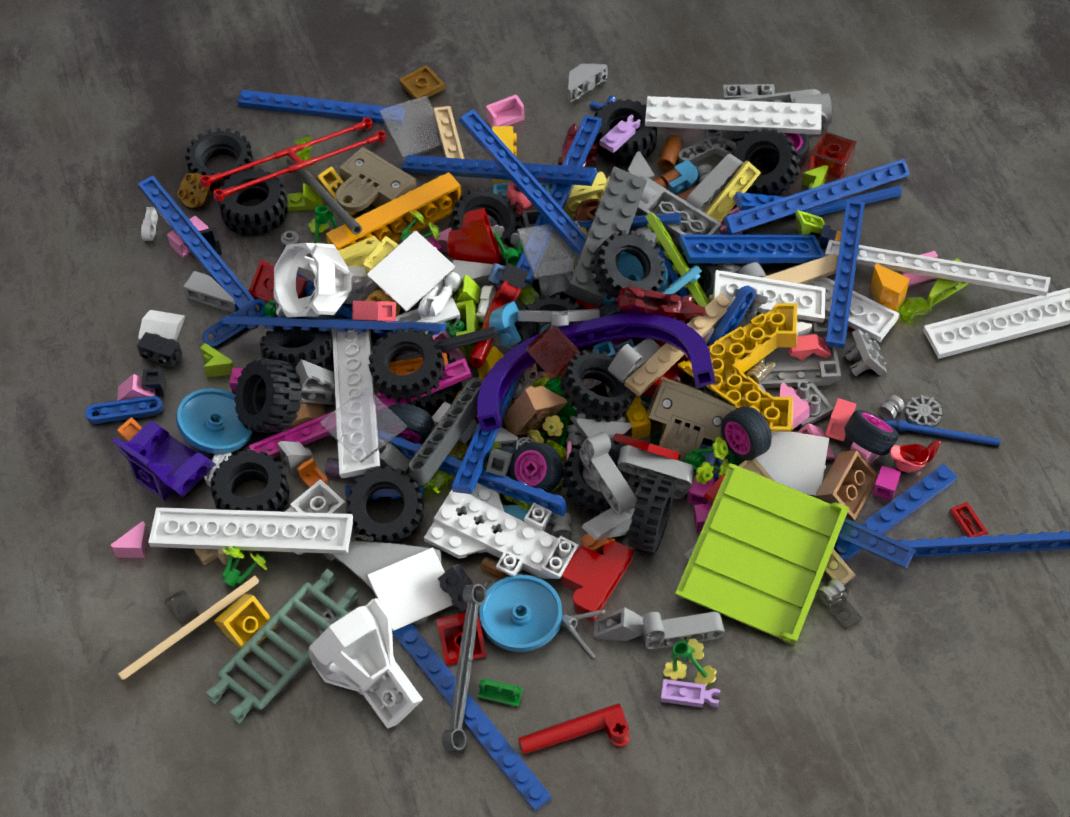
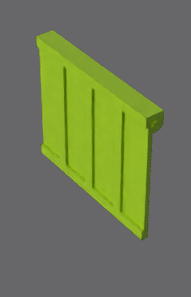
(762, 553)

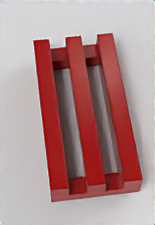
(957, 511)

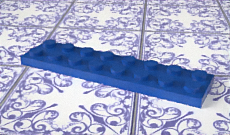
(750, 248)

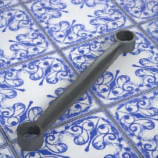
(464, 668)

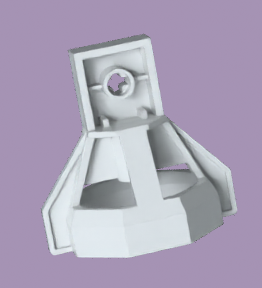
(333, 283)
(360, 657)

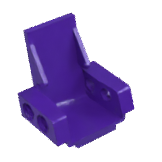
(163, 462)

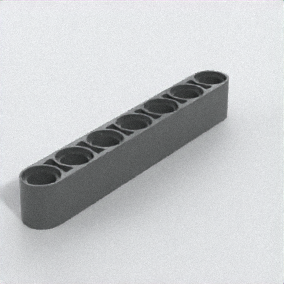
(446, 433)

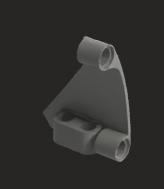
(369, 557)

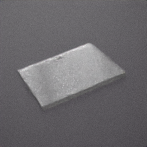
(412, 126)
(547, 251)
(363, 425)

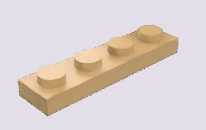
(448, 132)

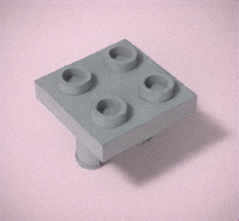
(870, 354)
(818, 403)

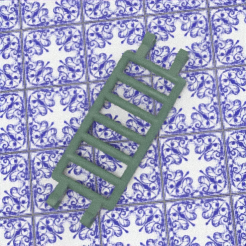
(239, 712)

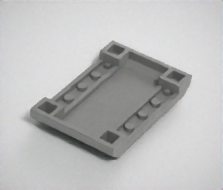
(811, 369)

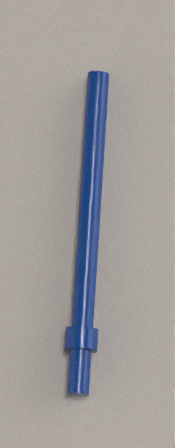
(903, 426)

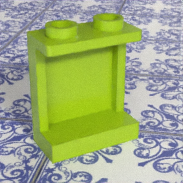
(468, 316)

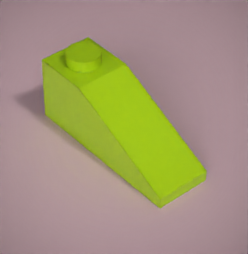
(944, 288)

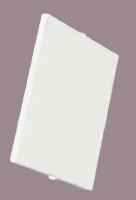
(411, 271)
(796, 460)
(411, 588)

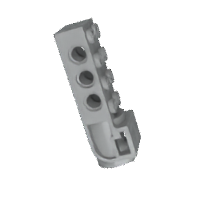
(808, 96)
(661, 201)

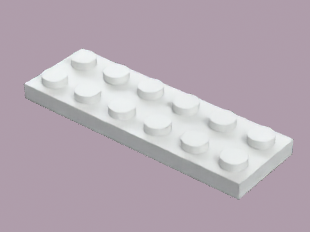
(809, 298)
(864, 313)

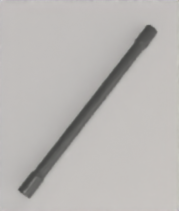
(350, 222)

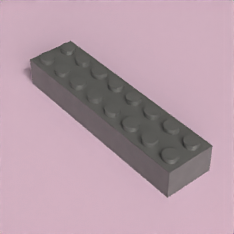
(612, 215)

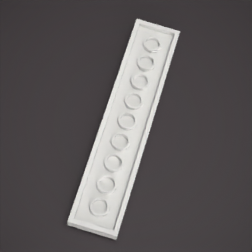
(733, 115)
(999, 323)
(351, 376)
(251, 530)

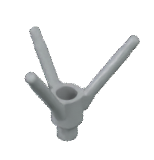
(571, 622)

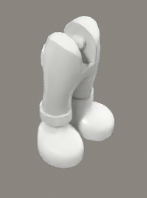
(439, 295)

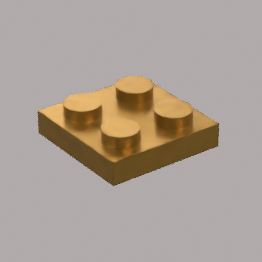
(422, 83)

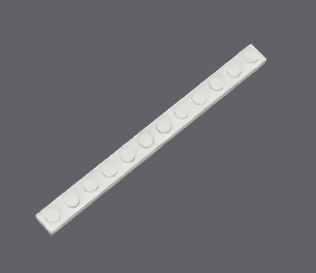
(948, 269)

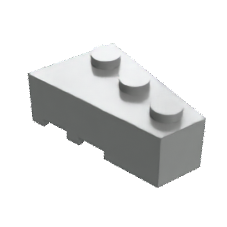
(316, 383)

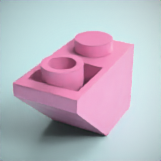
(800, 406)

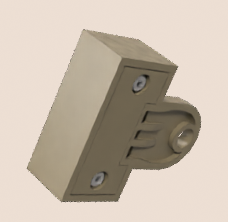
(371, 181)
(687, 415)

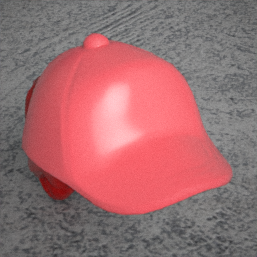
(913, 456)

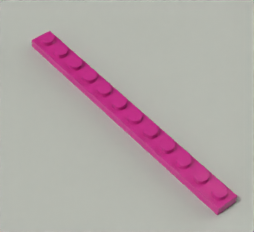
(314, 430)

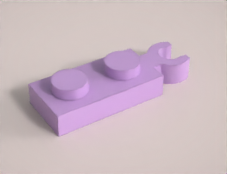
(619, 134)
(688, 694)

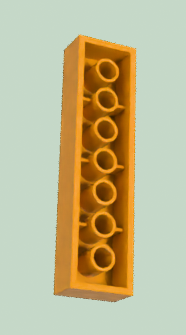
(433, 200)

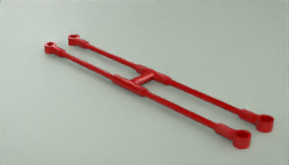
(219, 194)

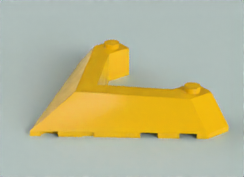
(743, 349)

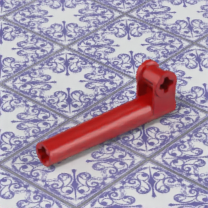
(504, 295)
(608, 718)

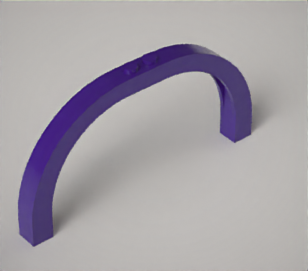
(592, 332)

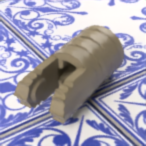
(760, 371)

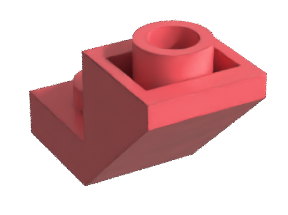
(374, 310)
(809, 344)
(839, 418)

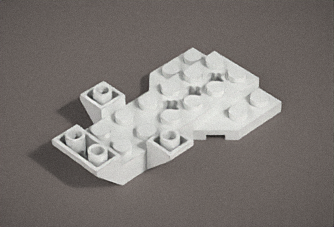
(518, 544)

